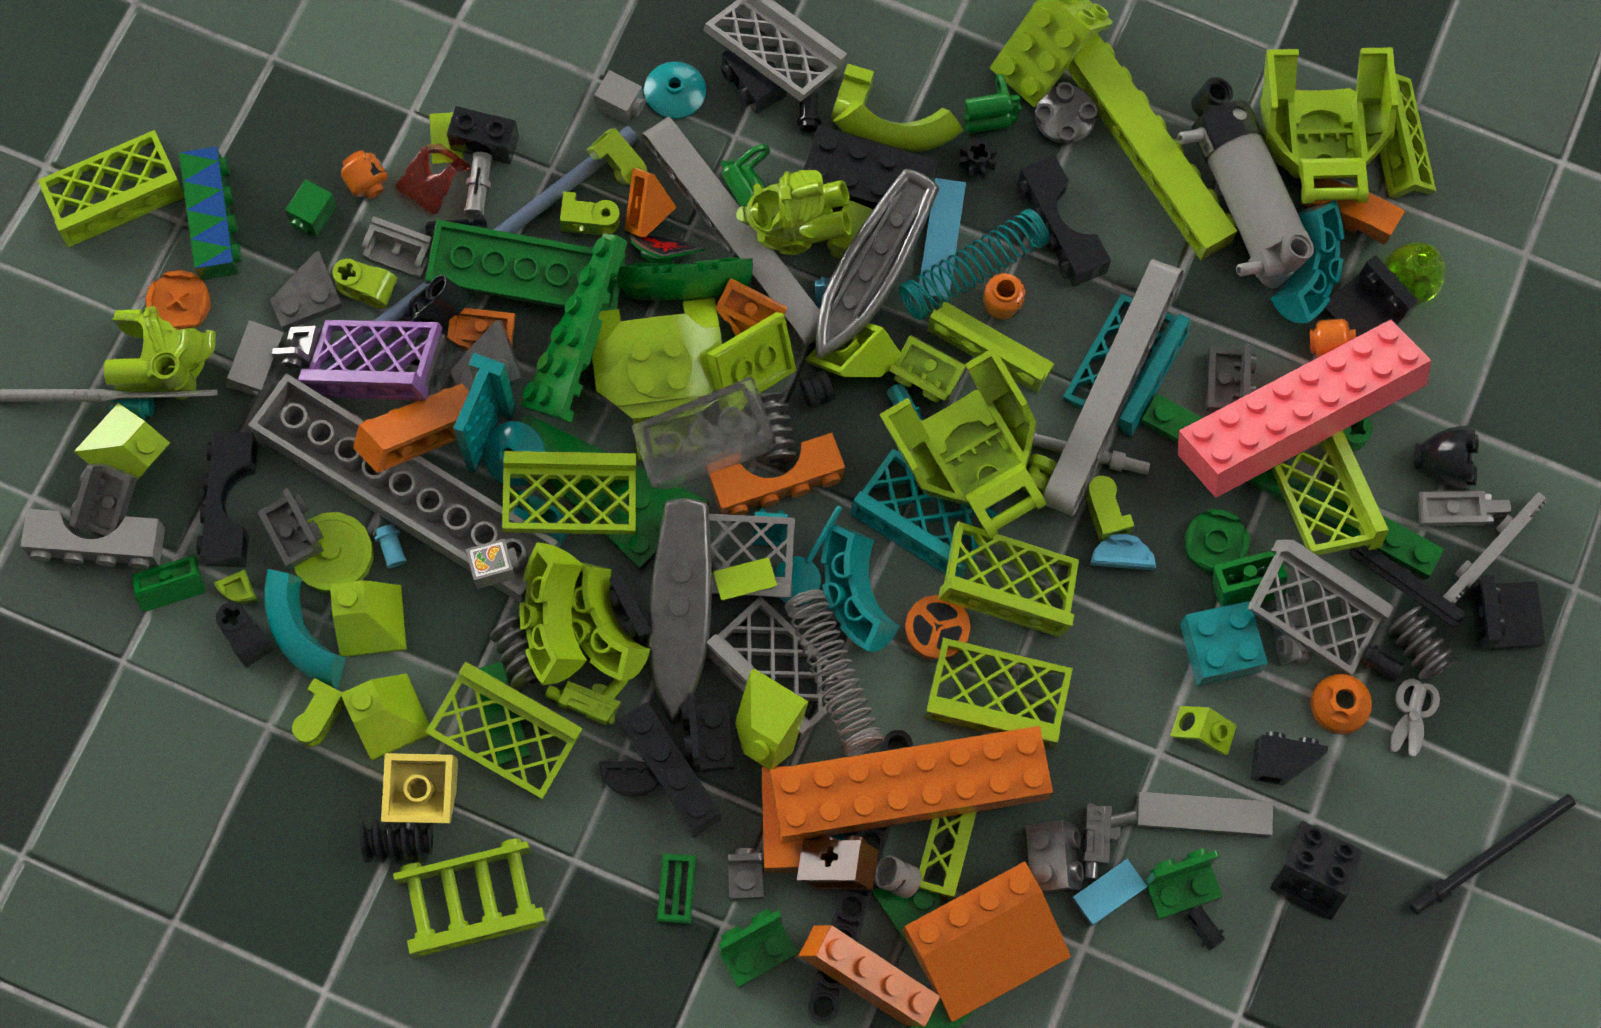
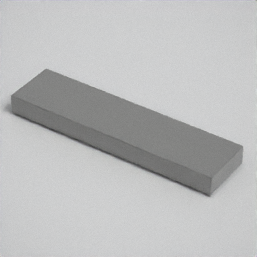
(1204, 814)

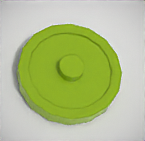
(345, 556)

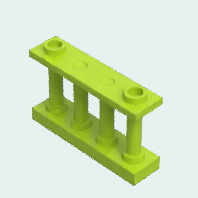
(493, 923)

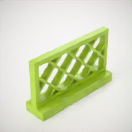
(119, 205)
(563, 467)
(1352, 490)
(1010, 605)
(517, 703)
(980, 718)

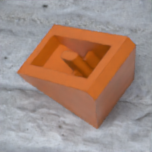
(646, 204)

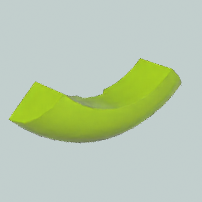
(911, 136)
(548, 614)
(599, 629)

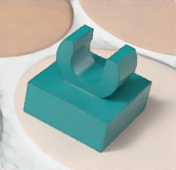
(775, 533)

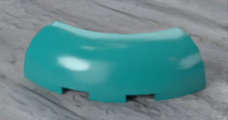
(1308, 287)
(849, 589)
(291, 634)

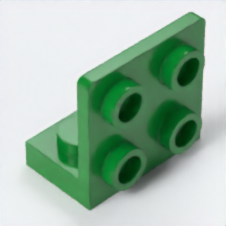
(1183, 884)
(756, 948)

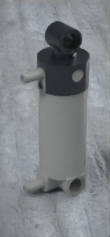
(1249, 183)

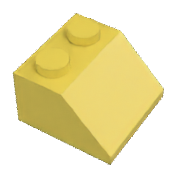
(419, 788)

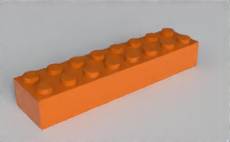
(910, 784)

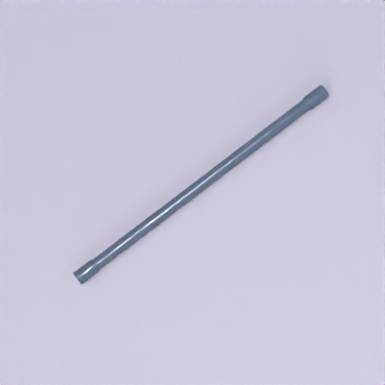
(511, 225)

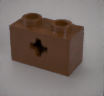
(837, 864)

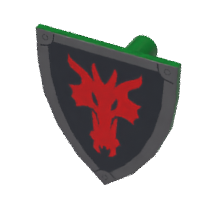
(662, 248)

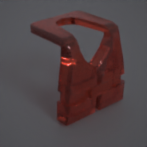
(427, 187)

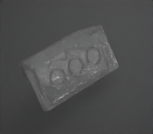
(704, 436)

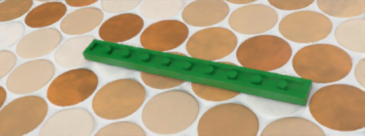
(1399, 544)

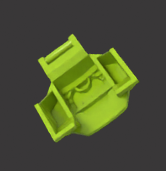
(1329, 130)
(656, 361)
(975, 446)

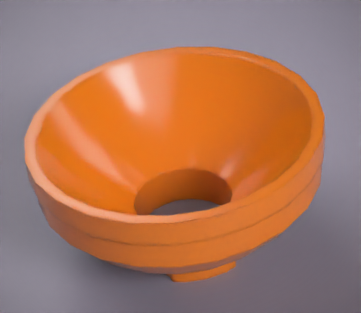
(1330, 714)

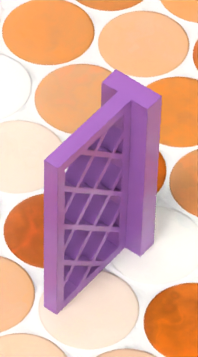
(373, 384)

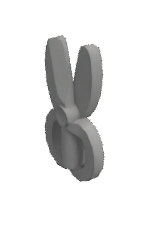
(1411, 723)

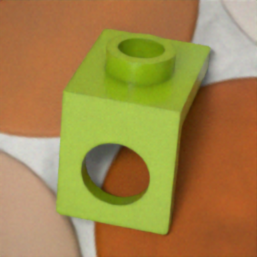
(1208, 728)

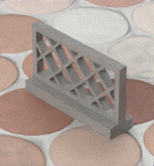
(782, 31)
(1327, 579)
(784, 584)
(737, 668)

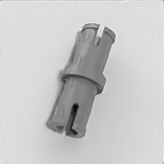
(478, 184)

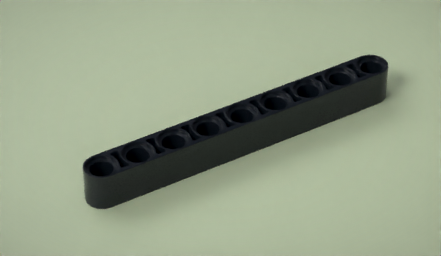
(851, 925)

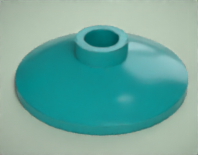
(676, 102)
(511, 435)

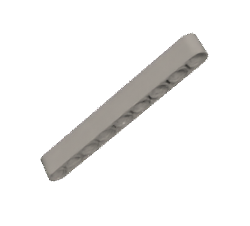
(740, 240)
(1112, 387)

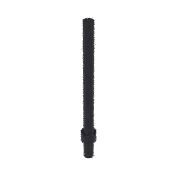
(1442, 889)

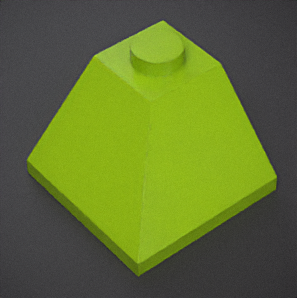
(863, 356)
(123, 443)
(368, 617)
(386, 714)
(769, 720)

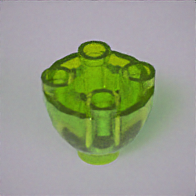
(1419, 269)

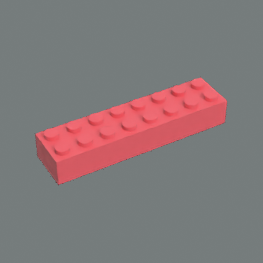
(1303, 408)

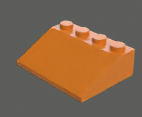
(987, 941)

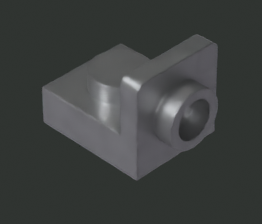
(745, 874)

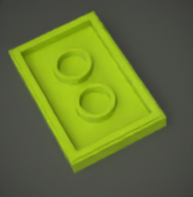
(756, 353)

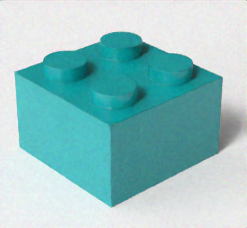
(1223, 644)

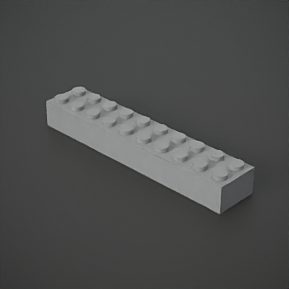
(409, 495)

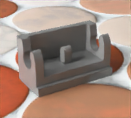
(397, 247)
(253, 358)

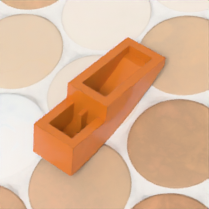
(1374, 218)

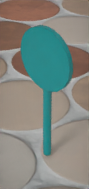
(805, 573)

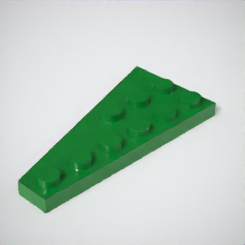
(575, 336)
(649, 501)

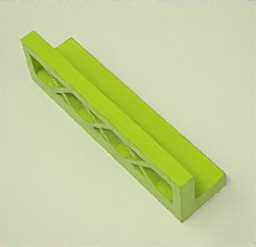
(1399, 158)
(977, 338)
(957, 854)

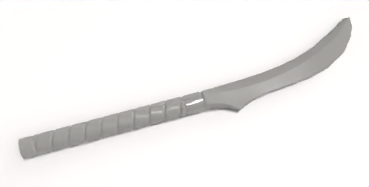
(89, 395)

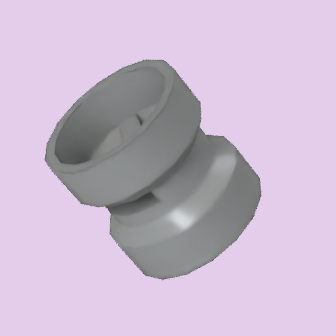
(897, 876)

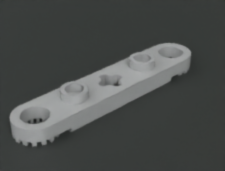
(1508, 529)

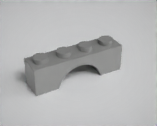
(133, 542)

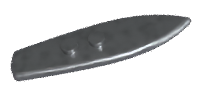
(874, 261)
(680, 602)

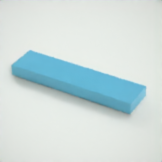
(942, 232)

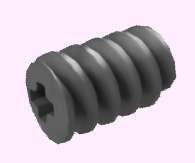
(773, 409)
(1421, 644)
(512, 645)

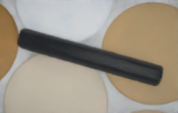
(1409, 585)

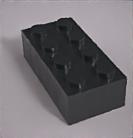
(862, 164)

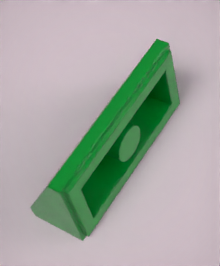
(168, 583)

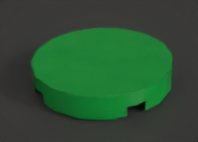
(1215, 539)

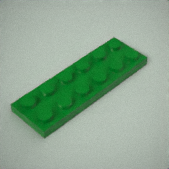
(511, 264)

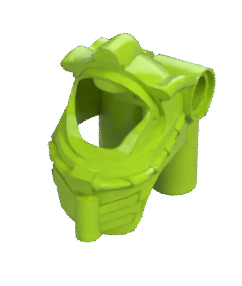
(800, 212)
(168, 357)

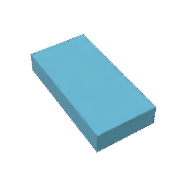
(1109, 892)

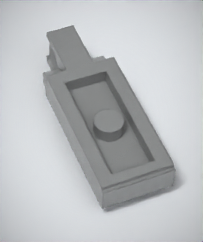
(1460, 508)

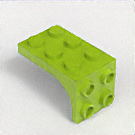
(1047, 44)

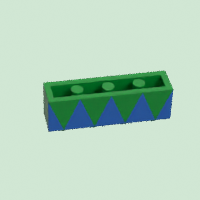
(209, 213)

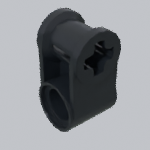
(438, 301)
(245, 637)

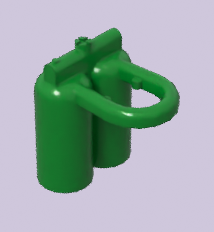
(993, 110)
(742, 177)

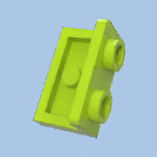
(927, 369)

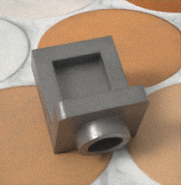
(299, 347)

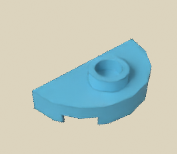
(1123, 552)

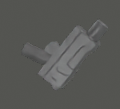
(1099, 830)

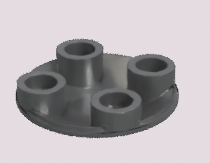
(1066, 114)

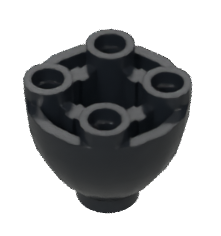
(1449, 456)

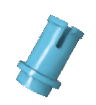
(390, 545)

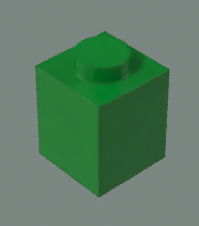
(310, 208)

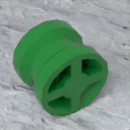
(1358, 440)

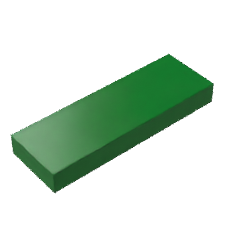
(495, 713)

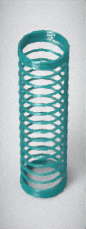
(1034, 240)

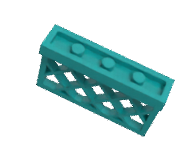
(1154, 368)
(485, 404)
(905, 531)

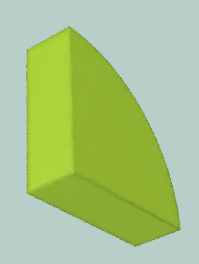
(237, 588)

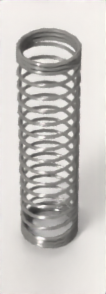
(872, 735)

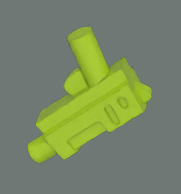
(596, 704)

